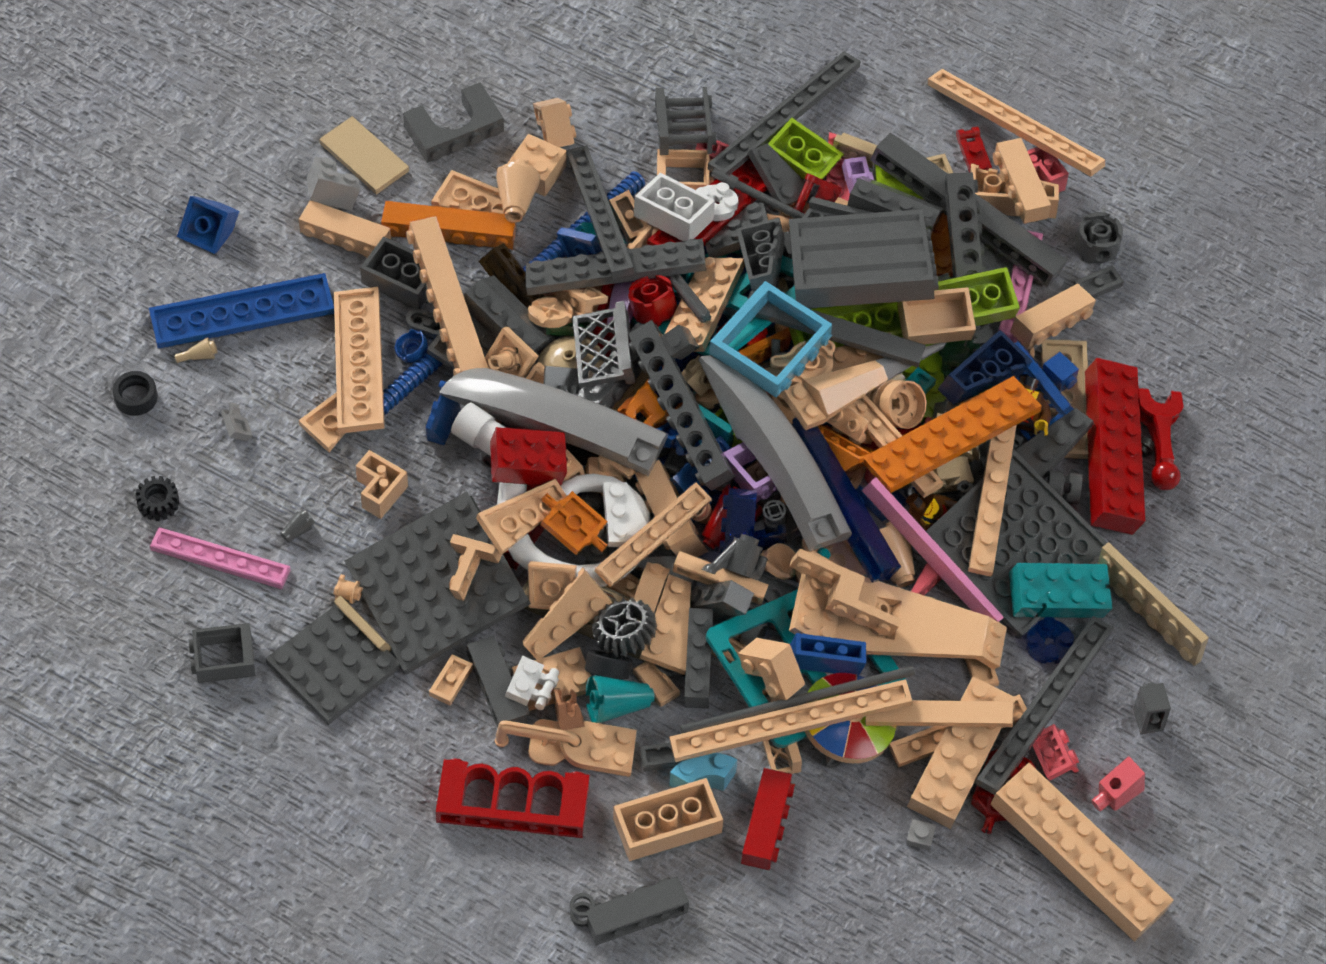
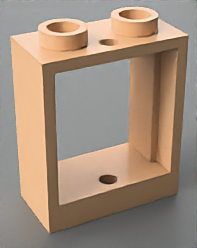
(686, 159)

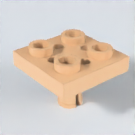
(503, 355)

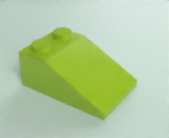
(805, 150)

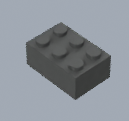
(394, 273)

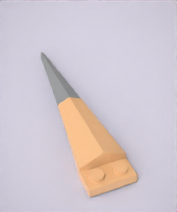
(827, 394)

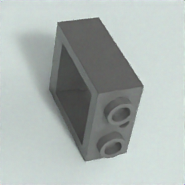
(221, 635)

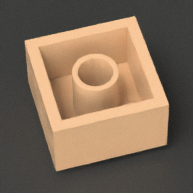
(545, 158)

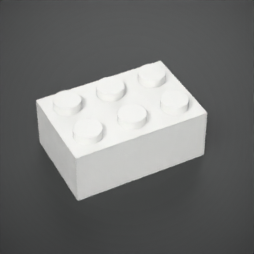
(674, 207)

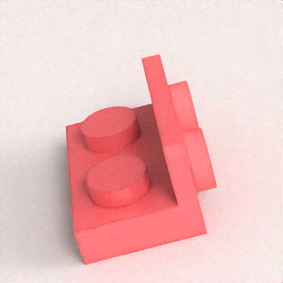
(1054, 752)

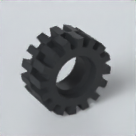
(157, 509)

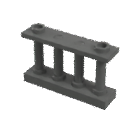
(665, 126)

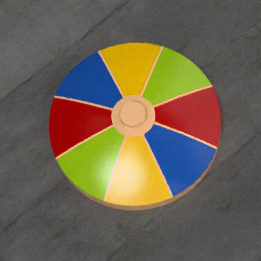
(852, 739)

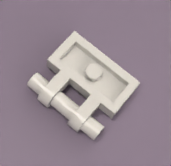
(524, 682)

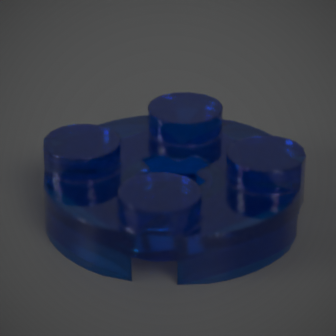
(1048, 629)

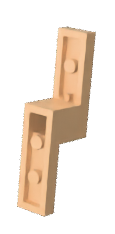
(845, 592)

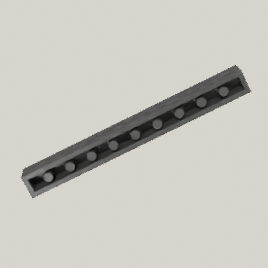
(997, 228)

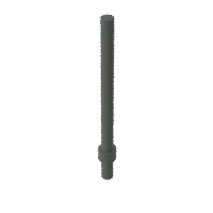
(733, 182)

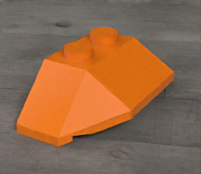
(847, 452)

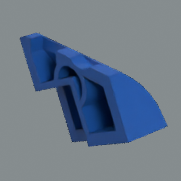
(441, 418)

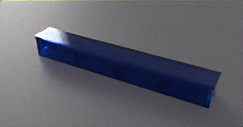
(866, 537)

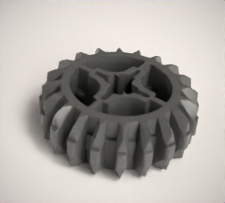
(622, 622)

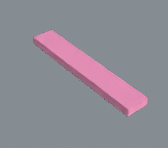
(220, 558)

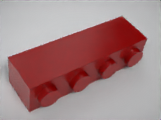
(766, 819)

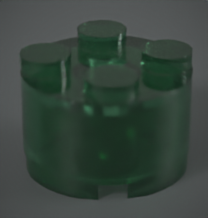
(956, 353)

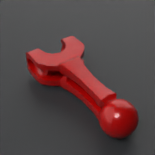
(1158, 419)

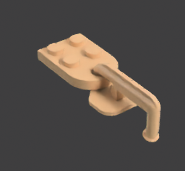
(600, 749)

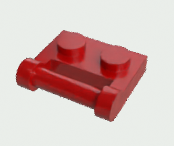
(826, 191)

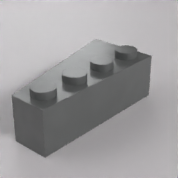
(762, 251)

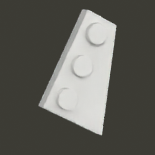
(621, 513)

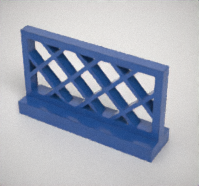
(1048, 388)

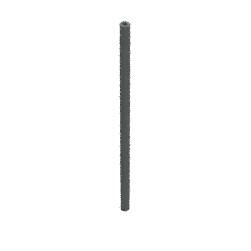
(800, 699)

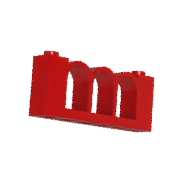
(457, 776)

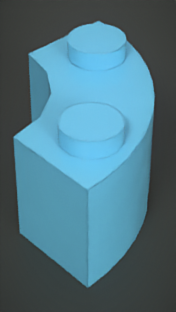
(716, 767)

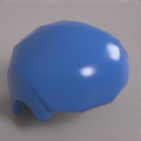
(411, 346)

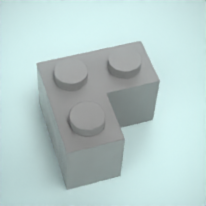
(331, 187)

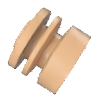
(900, 402)

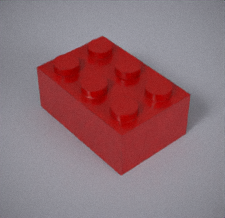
(528, 456)

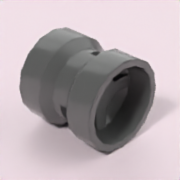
(778, 517)

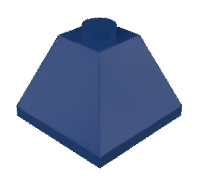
(207, 223)

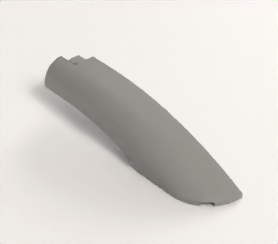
(546, 408)
(780, 452)

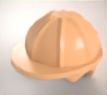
(779, 561)

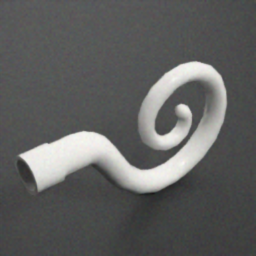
(476, 429)

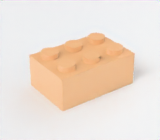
(938, 319)

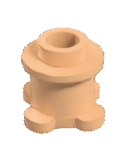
(348, 590)

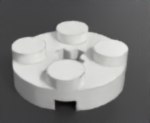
(726, 197)

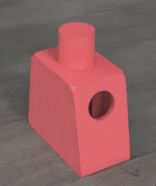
(1120, 786)

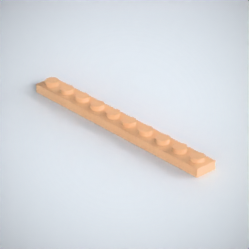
(1016, 122)
(790, 720)

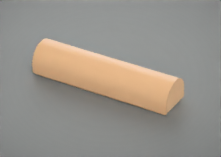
(692, 568)

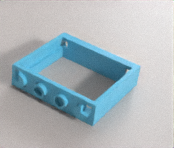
(767, 381)

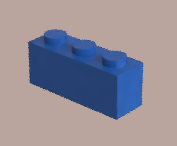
(829, 654)

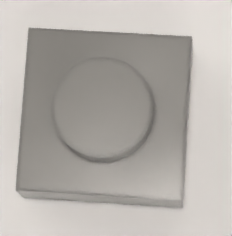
(921, 834)

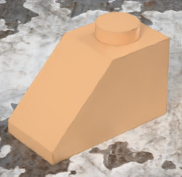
(651, 584)

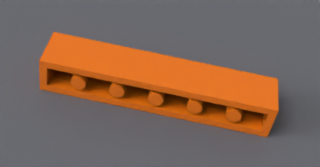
(456, 225)

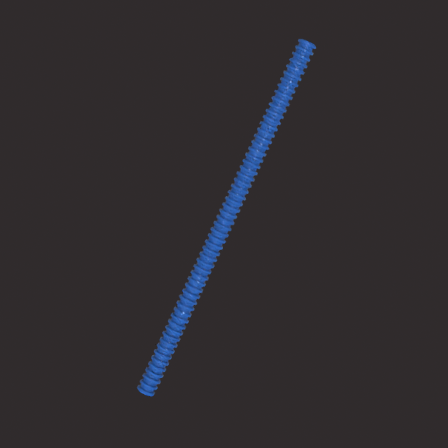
(427, 365)

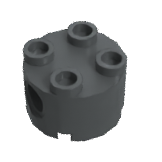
(1099, 238)

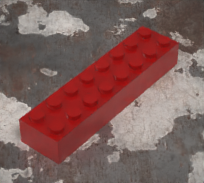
(1114, 446)

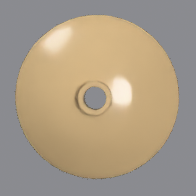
(556, 354)

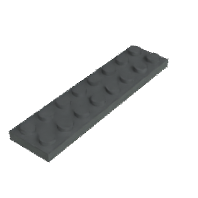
(593, 270)

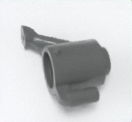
(740, 557)

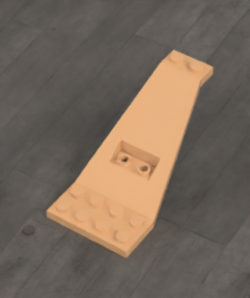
(925, 628)

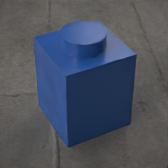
(1061, 371)

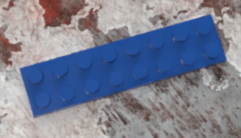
(241, 310)

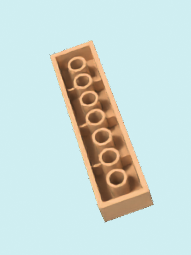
(1081, 852)

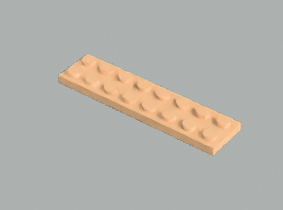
(358, 360)

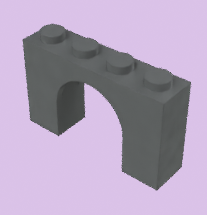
(437, 142)

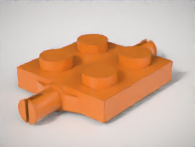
(574, 523)

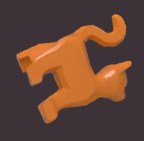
(646, 403)

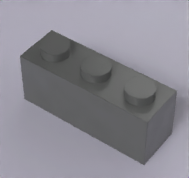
(725, 599)

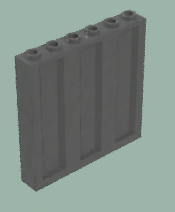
(862, 259)

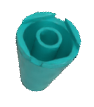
(616, 697)

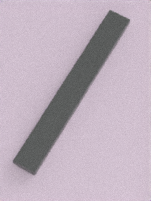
(853, 335)

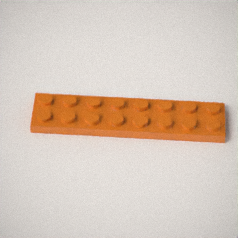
(952, 434)

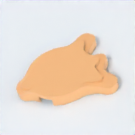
(811, 370)

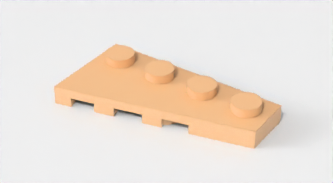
(566, 616)
(672, 617)

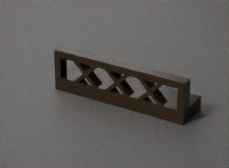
(505, 267)

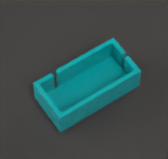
(1062, 588)

